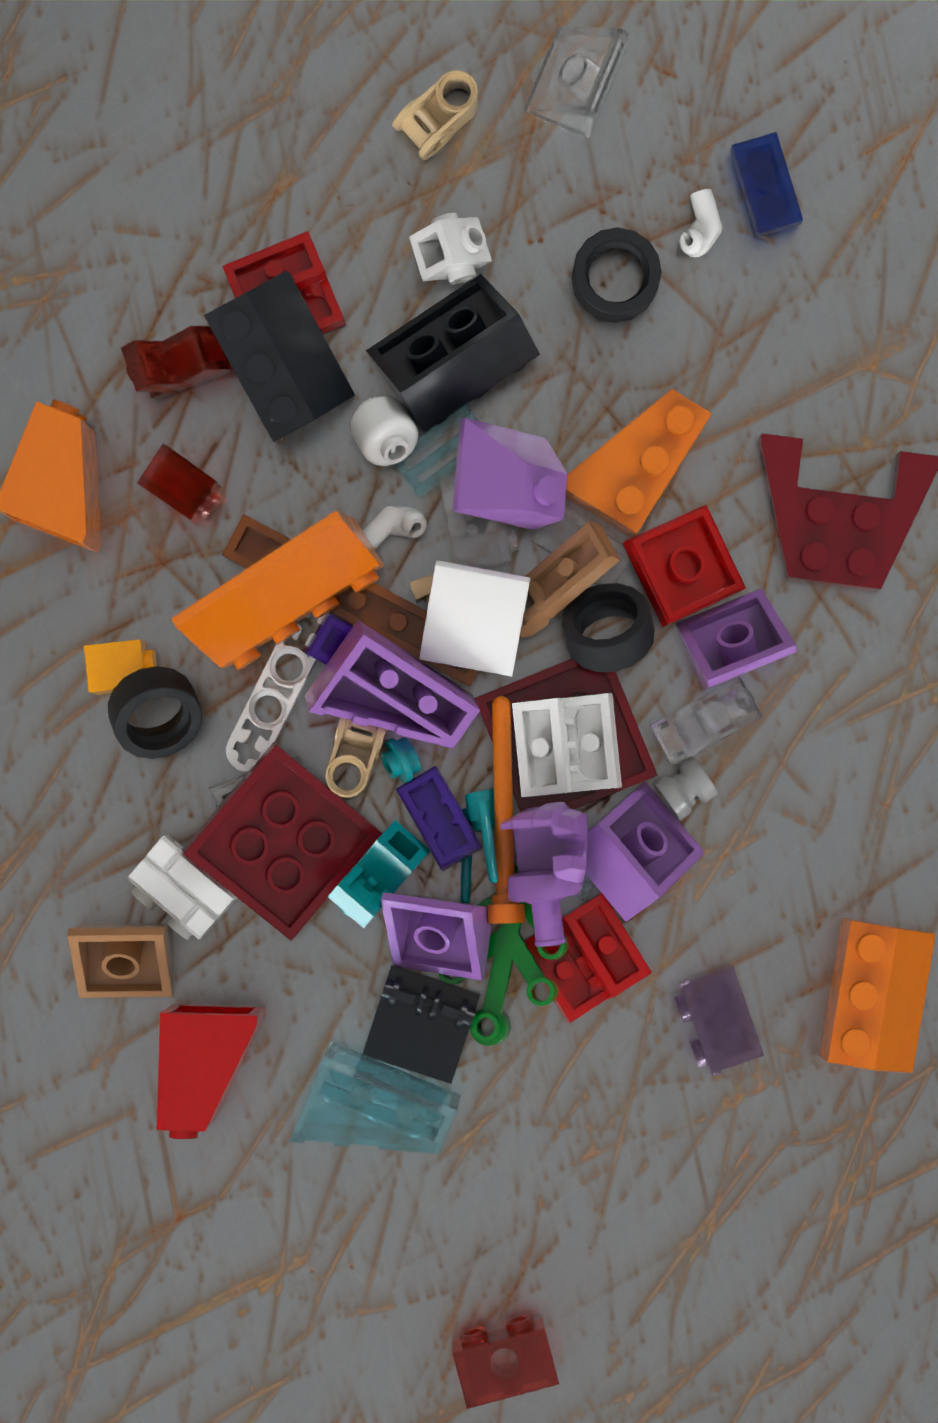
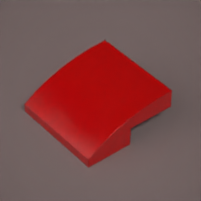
(303, 262)
(598, 959)

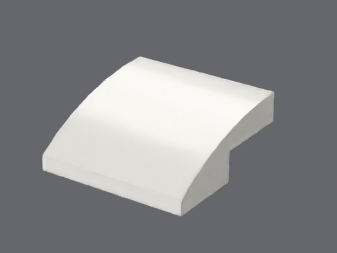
(474, 618)
(566, 745)

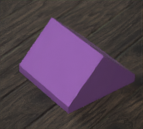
(734, 638)
(437, 935)

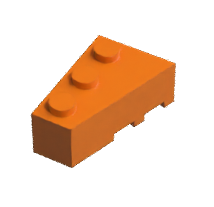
(637, 464)

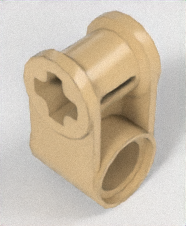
(436, 115)
(354, 750)

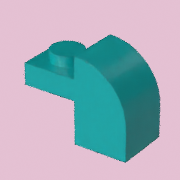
(378, 872)

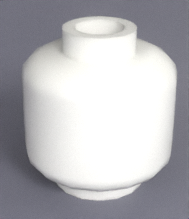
(384, 430)

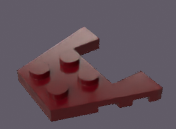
(839, 534)

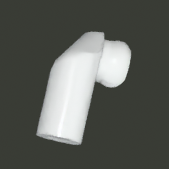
(706, 226)
(395, 522)

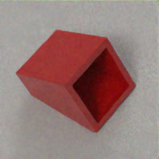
(199, 1062)

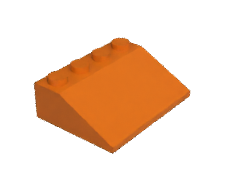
(281, 591)

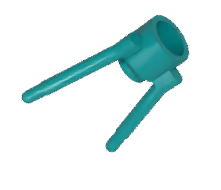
(481, 817)

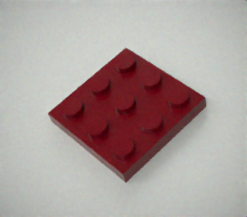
(567, 681)
(281, 841)

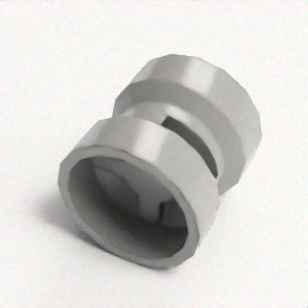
(684, 789)

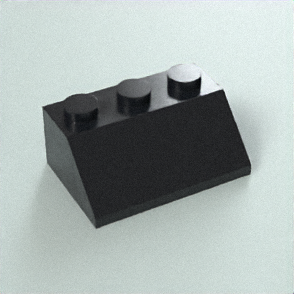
(454, 352)
(280, 355)

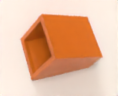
(56, 476)

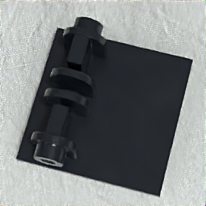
(421, 1024)

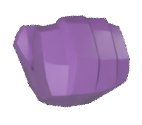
(550, 864)

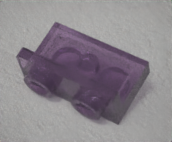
(719, 1019)

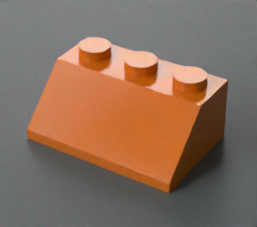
(876, 996)

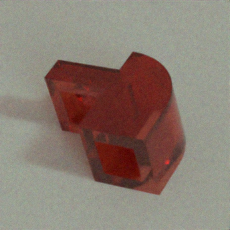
(177, 363)

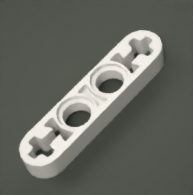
(271, 685)

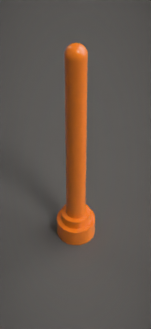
(502, 909)

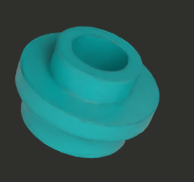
(400, 759)

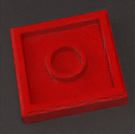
(684, 565)

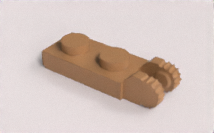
(566, 575)

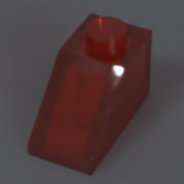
(180, 485)

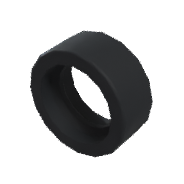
(621, 239)
(615, 652)
(147, 685)

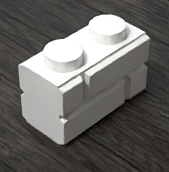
(180, 889)

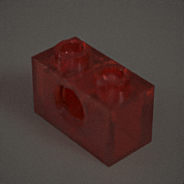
(484, 1381)

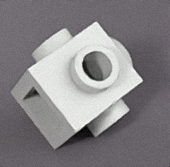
(450, 249)

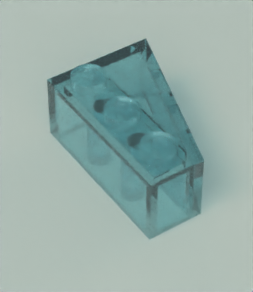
(374, 1105)

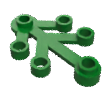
(506, 947)

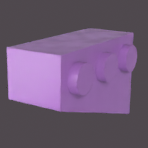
(390, 689)

